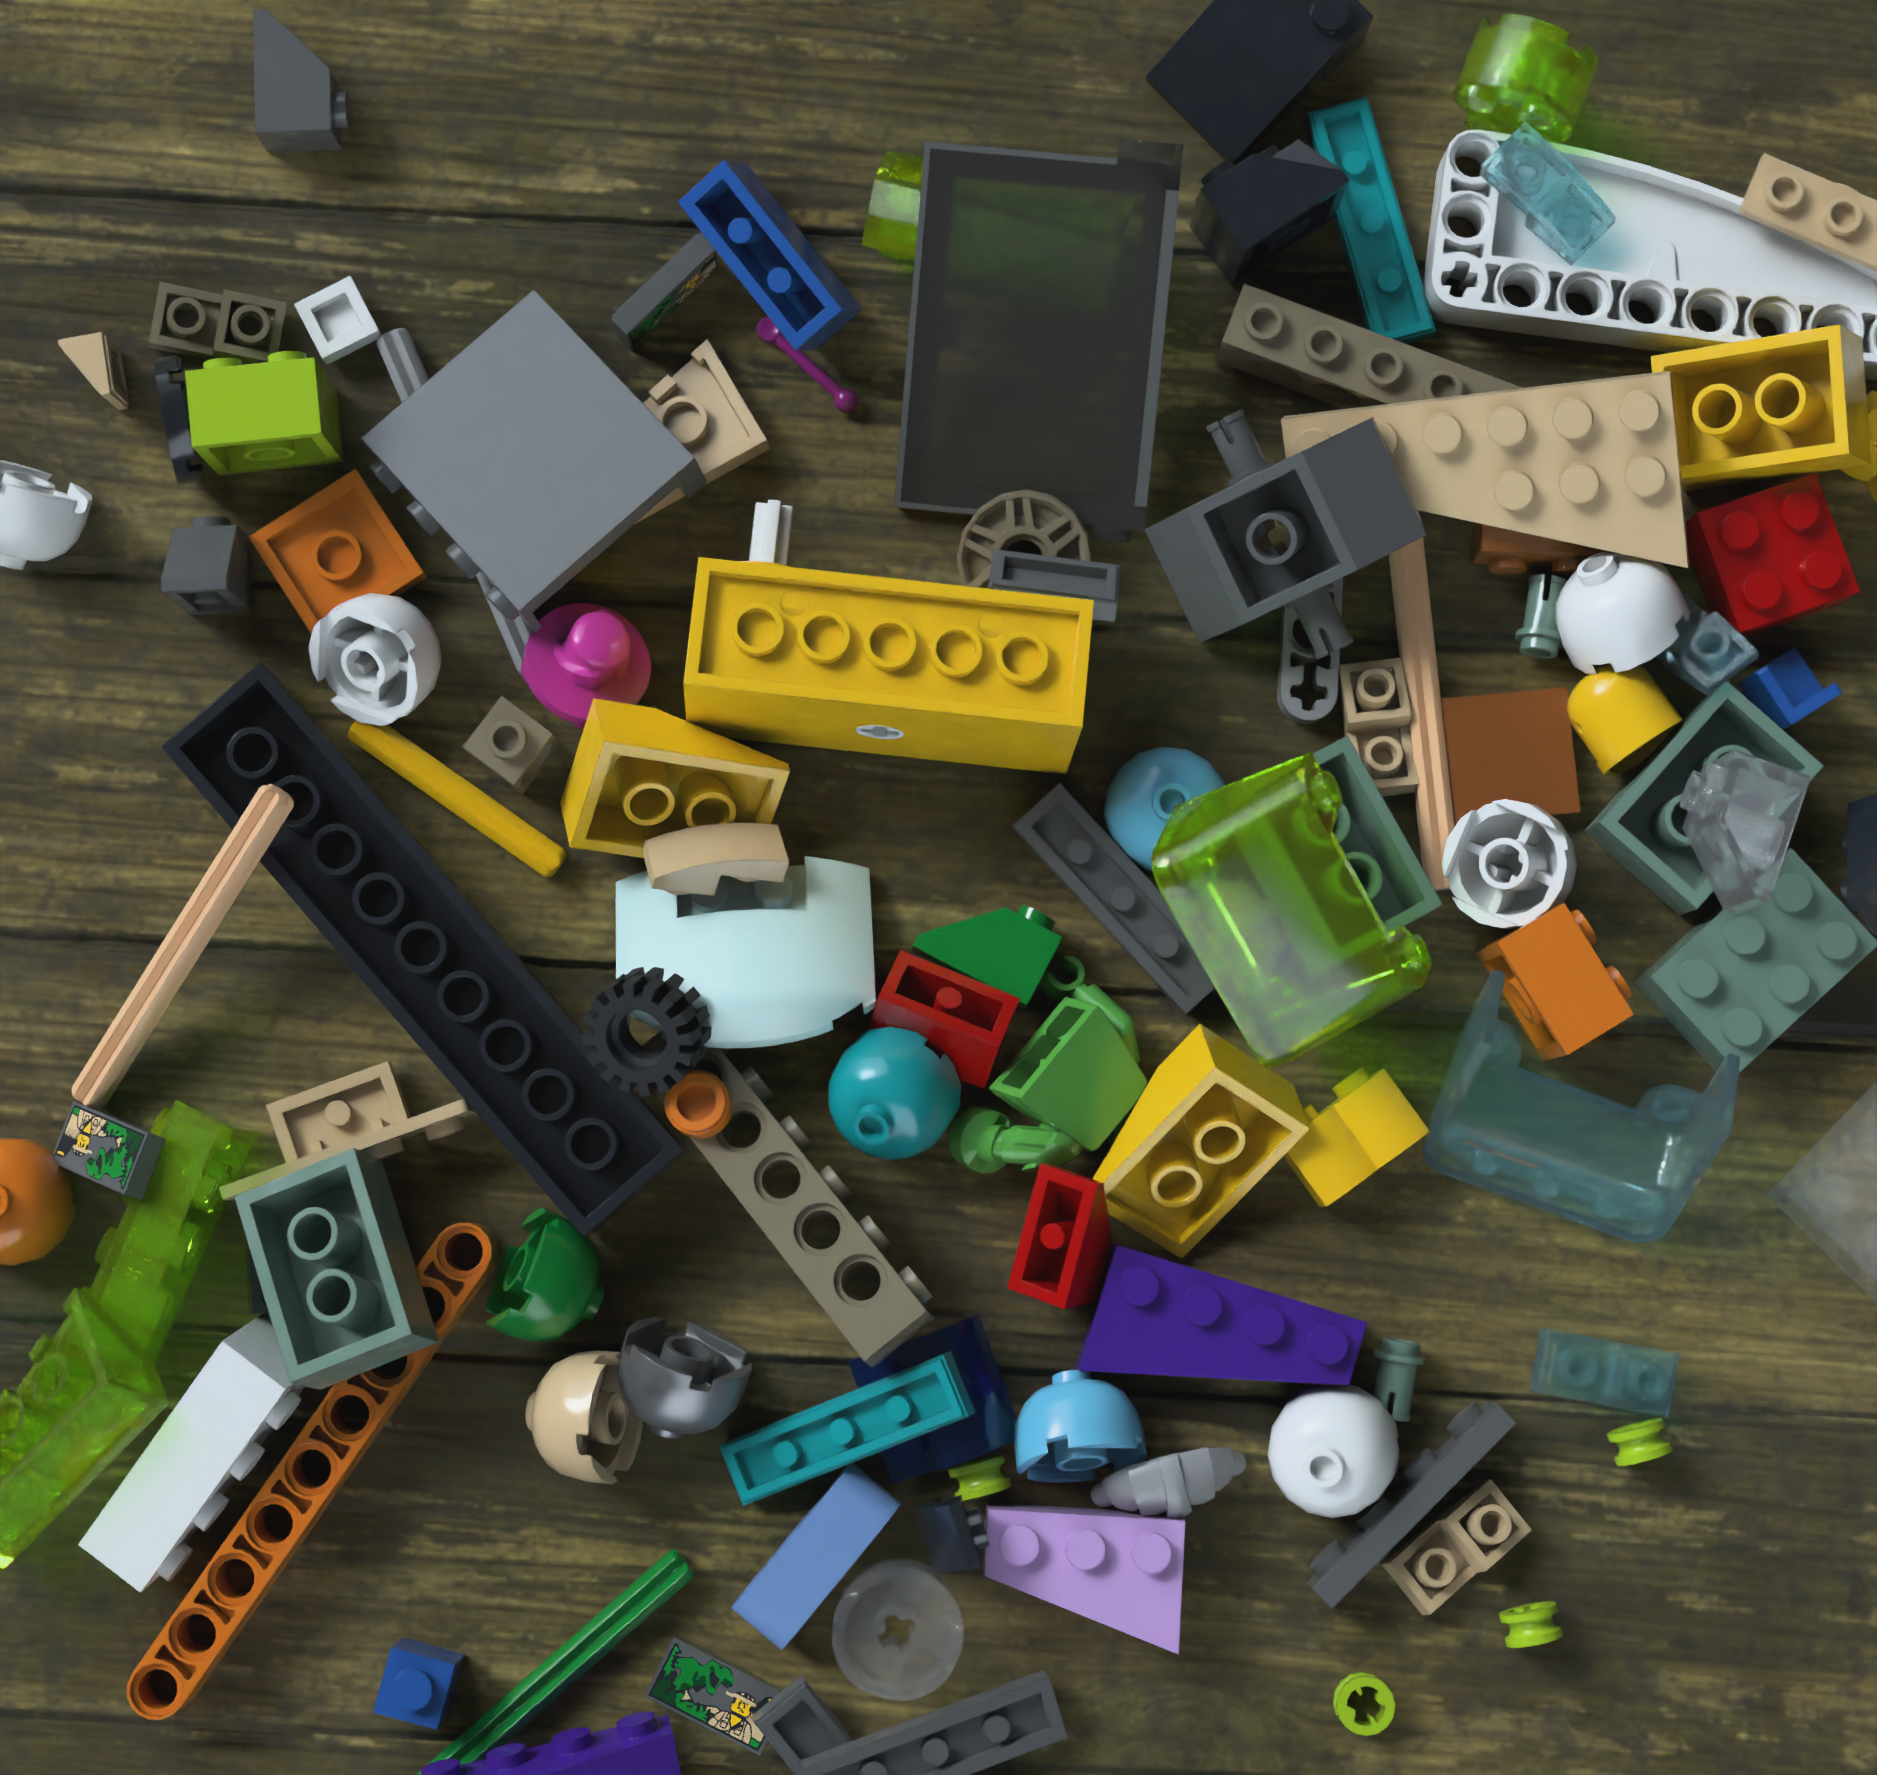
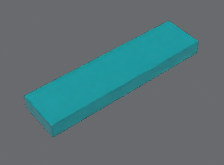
(1372, 224)
(847, 1428)

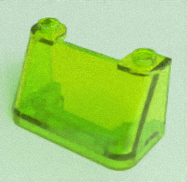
(1282, 911)

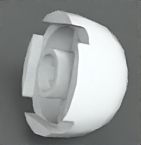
(35, 517)
(1618, 612)
(376, 657)
(1509, 863)
(1333, 1450)

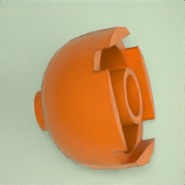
(33, 1201)

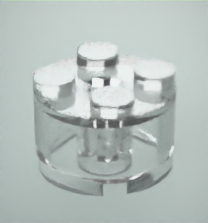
(886, 1665)

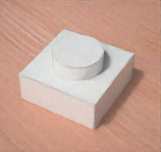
(338, 320)

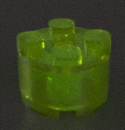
(1524, 75)

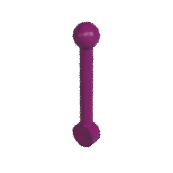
(844, 399)

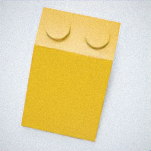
(659, 774)
(1198, 1141)

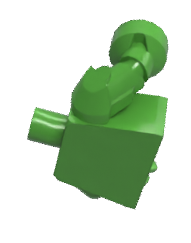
(1069, 1079)

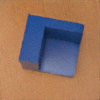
(1787, 689)

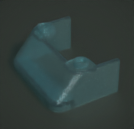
(1569, 1147)

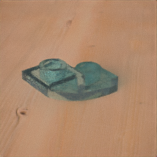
(1550, 193)
(1706, 650)
(1604, 1372)

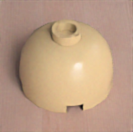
(582, 1418)

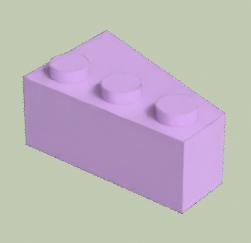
(1094, 1563)

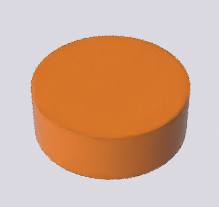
(699, 1104)

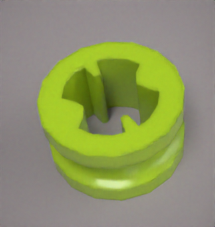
(1639, 1442)
(980, 1477)
(1531, 1624)
(1380, 1693)

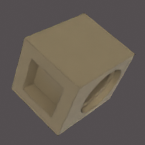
(511, 745)

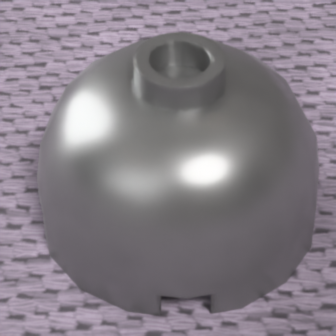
(679, 1378)

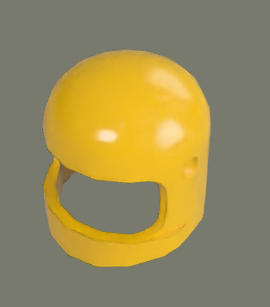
(1621, 717)

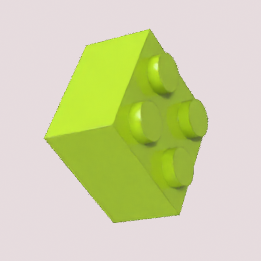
(263, 414)

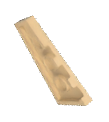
(706, 418)

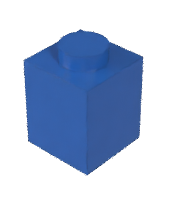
(419, 1683)

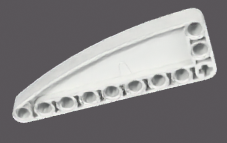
(1669, 248)

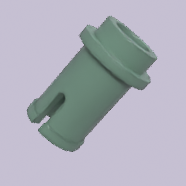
(1540, 632)
(1397, 1374)

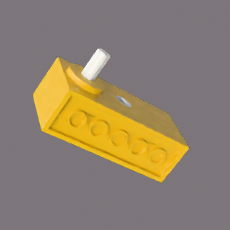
(883, 661)

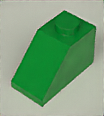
(995, 949)

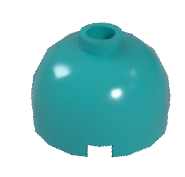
(893, 1094)

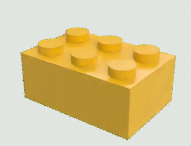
(1769, 407)

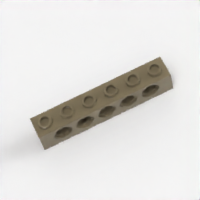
(1337, 358)
(871, 1325)

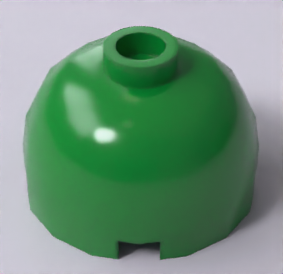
(546, 1282)

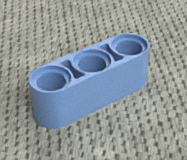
(816, 1555)

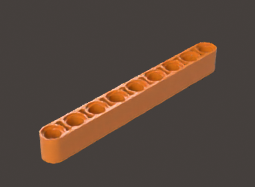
(304, 1500)

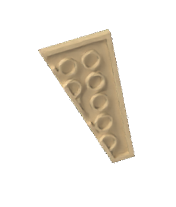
(1546, 461)

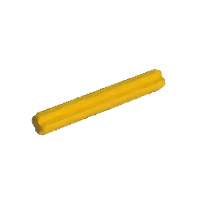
(459, 796)

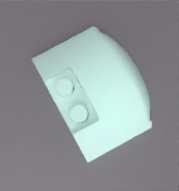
(760, 953)

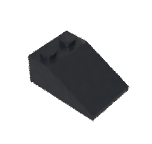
(1254, 64)

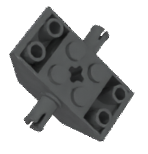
(1341, 513)

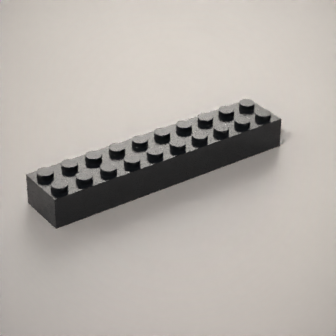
(428, 953)

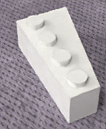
(195, 1458)

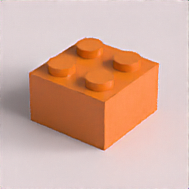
(1558, 982)

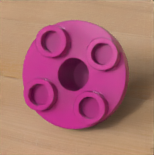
(584, 656)

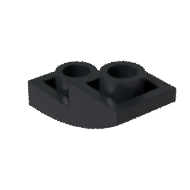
(951, 1533)

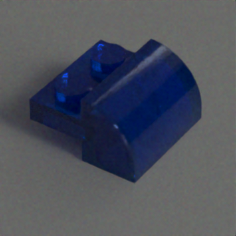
(965, 1439)

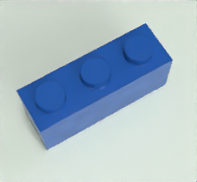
(769, 255)

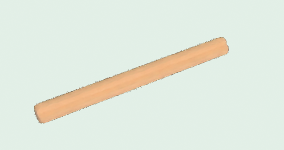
(1426, 724)
(183, 945)

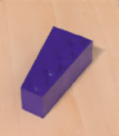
(1198, 1324)
(635, 1747)

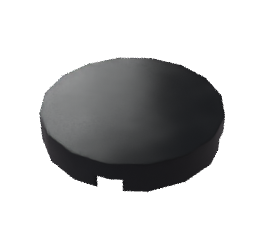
(176, 419)

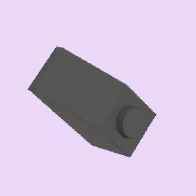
(294, 92)
(209, 567)

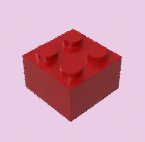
(1770, 557)

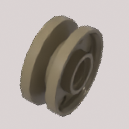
(1015, 518)

